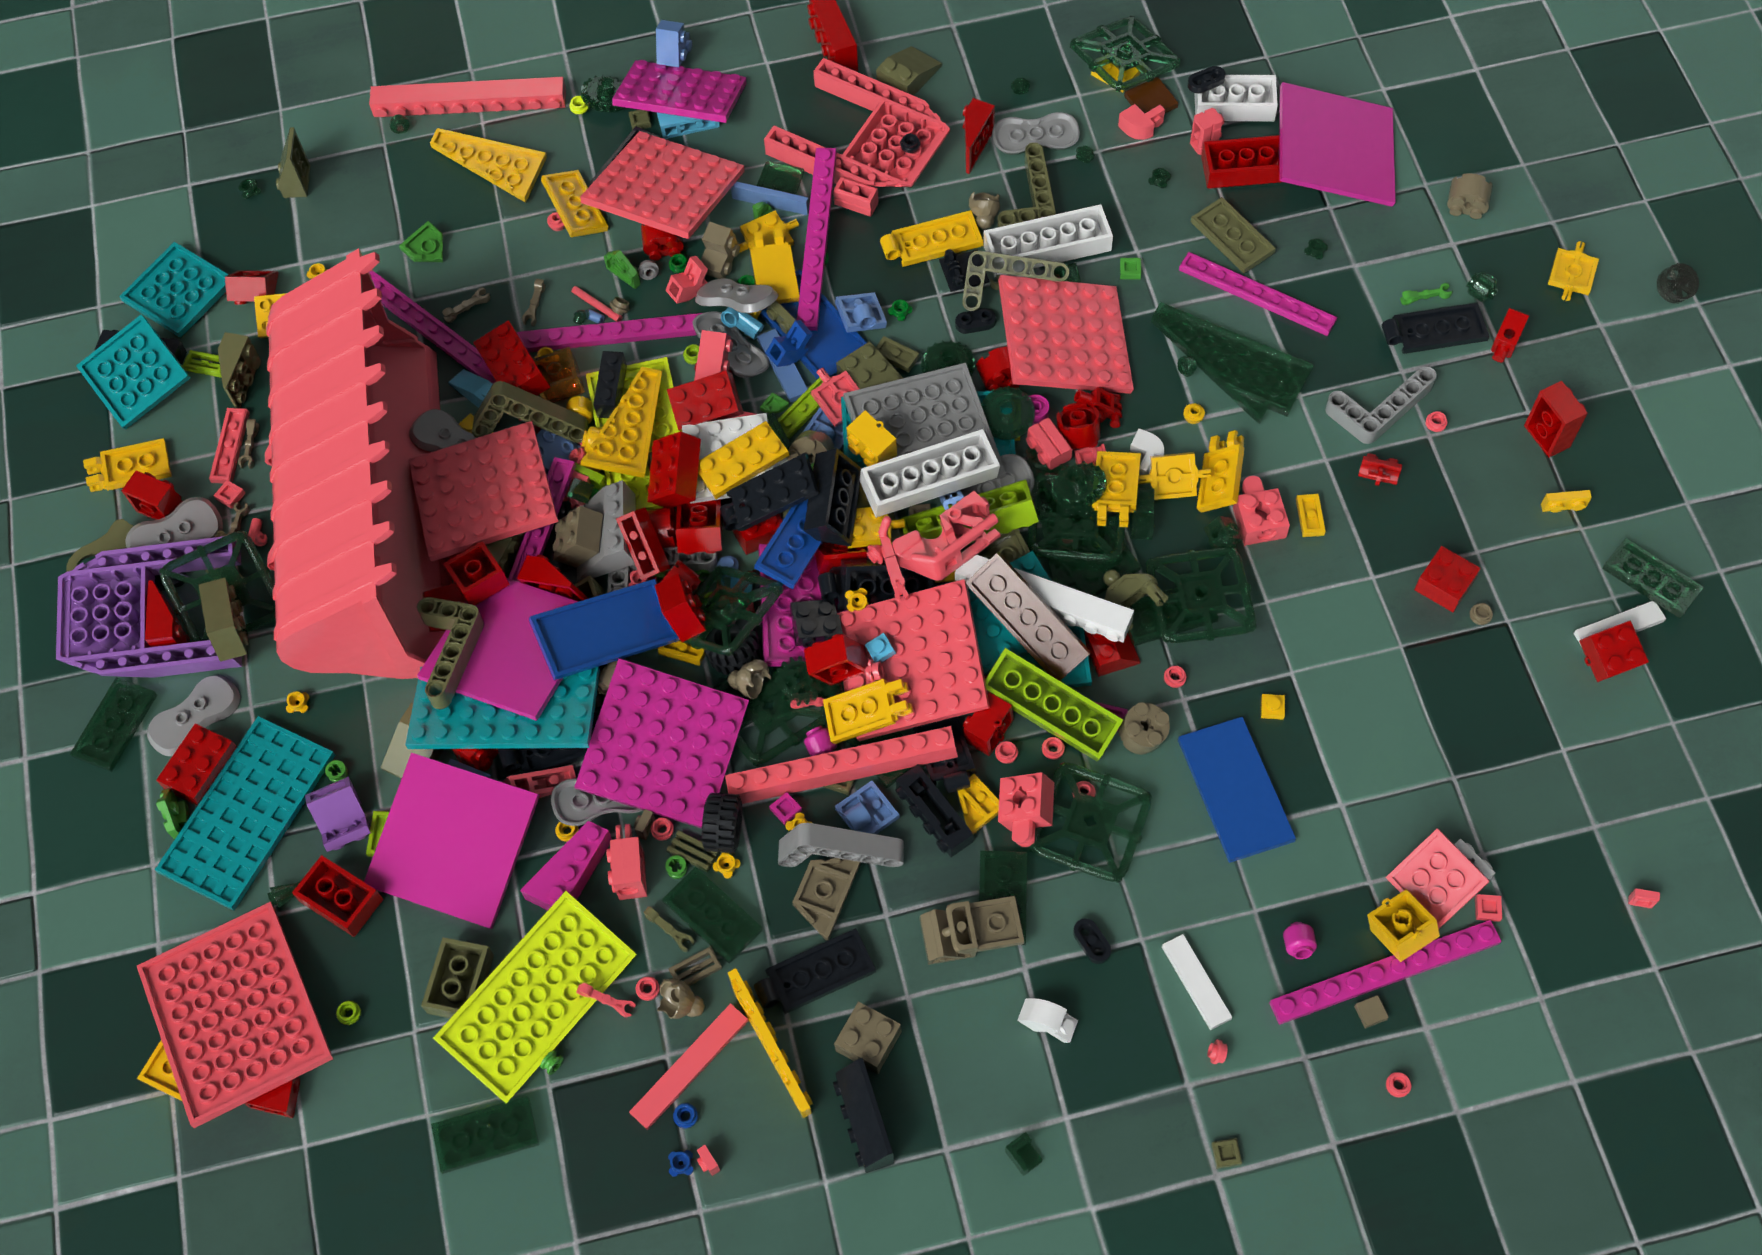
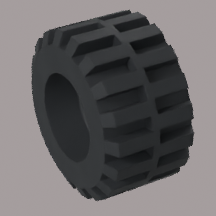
(747, 652)
(722, 822)

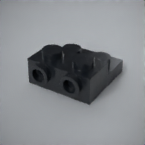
(814, 621)

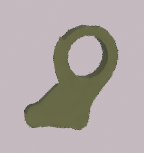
(112, 540)

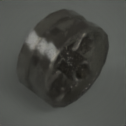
(1685, 276)

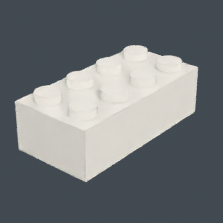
(1241, 98)

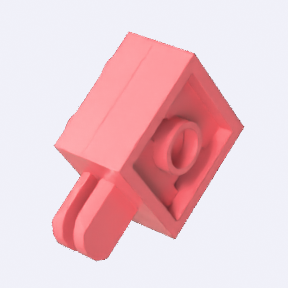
(1260, 513)
(1036, 806)
(627, 865)

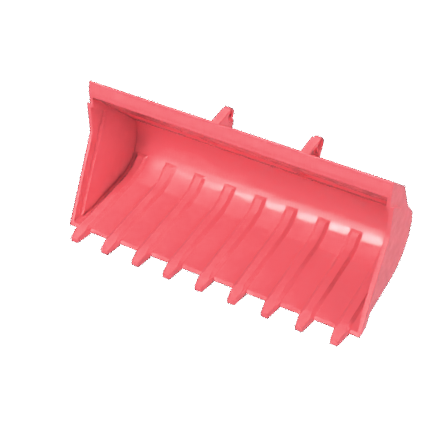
(342, 482)

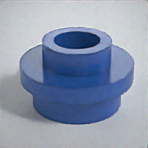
(680, 1110)

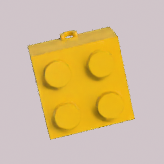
(869, 441)
(1403, 925)

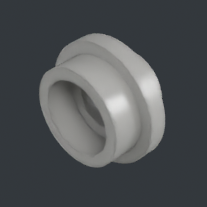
(646, 265)

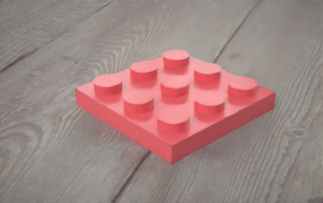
(1439, 877)

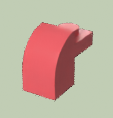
(1140, 124)
(685, 285)

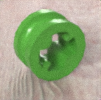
(332, 766)
(671, 861)
(551, 1062)

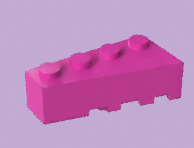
(569, 867)

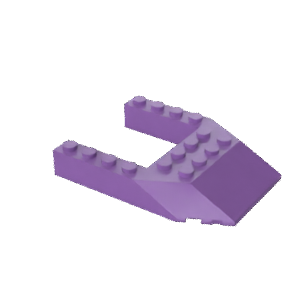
(106, 609)

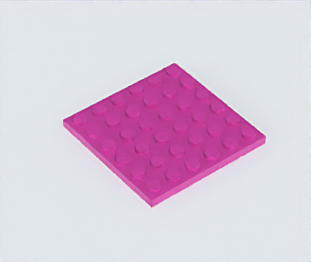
(661, 743)

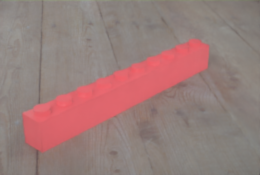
(468, 97)
(843, 765)

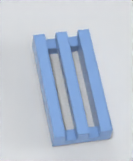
(952, 500)

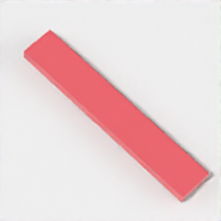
(688, 1066)

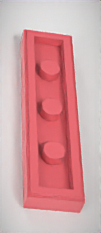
(229, 445)

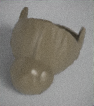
(985, 208)
(749, 678)
(679, 1000)

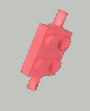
(829, 394)

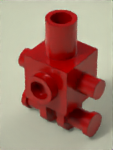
(1106, 403)

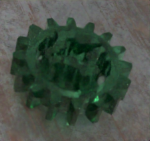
(788, 676)

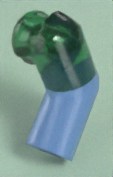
(588, 314)

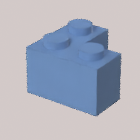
(672, 43)

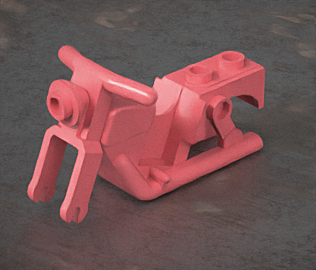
(941, 555)

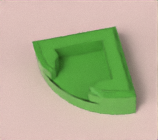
(761, 209)
(774, 404)

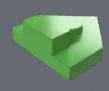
(424, 244)
(621, 267)
(173, 811)

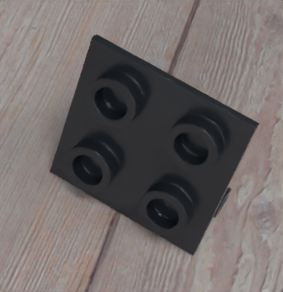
(955, 269)

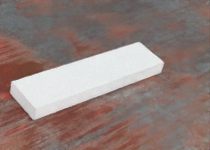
(1641, 618)
(1196, 982)

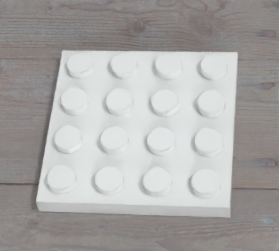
(716, 435)

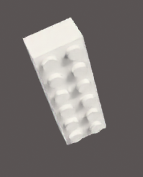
(1051, 238)
(929, 473)

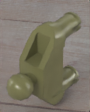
(1132, 587)

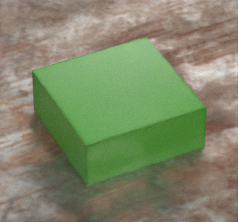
(1130, 268)

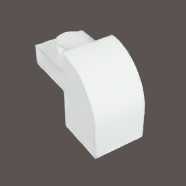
(1147, 445)
(1047, 1017)

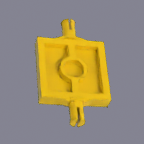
(766, 224)
(1573, 271)
(1174, 475)
(867, 528)

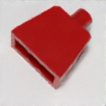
(1508, 335)
(279, 1100)

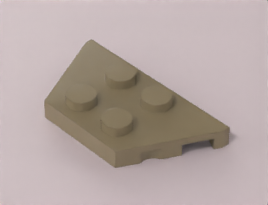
(825, 892)

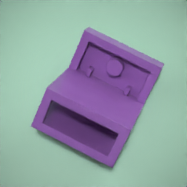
(338, 814)

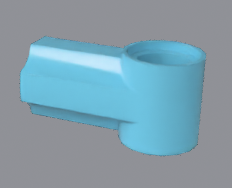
(743, 321)

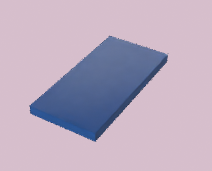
(829, 342)
(602, 629)
(1236, 789)

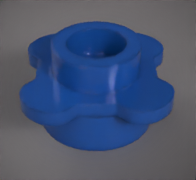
(675, 1158)

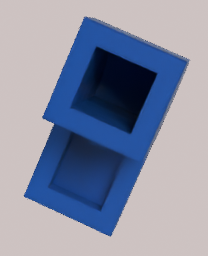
(790, 348)

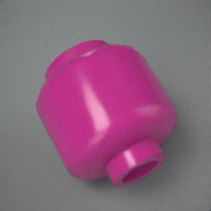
(819, 741)
(1300, 940)

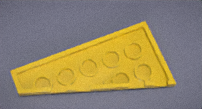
(500, 163)
(628, 431)
(768, 1039)

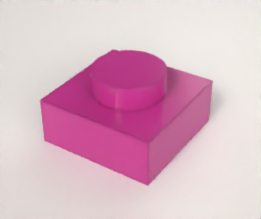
(785, 808)

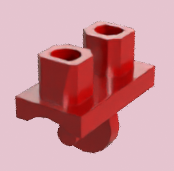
(1380, 470)

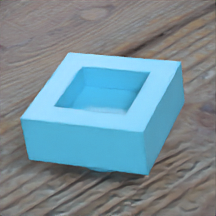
(880, 648)

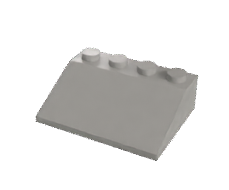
(613, 553)

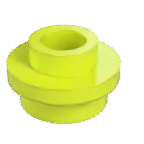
(577, 105)

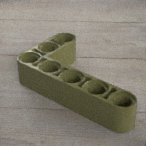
(1039, 189)
(1006, 269)
(527, 407)
(465, 627)

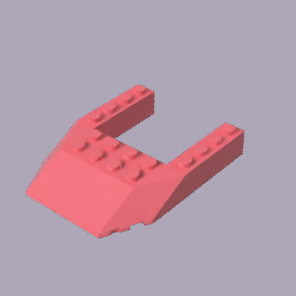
(875, 151)

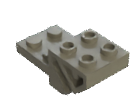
(970, 929)

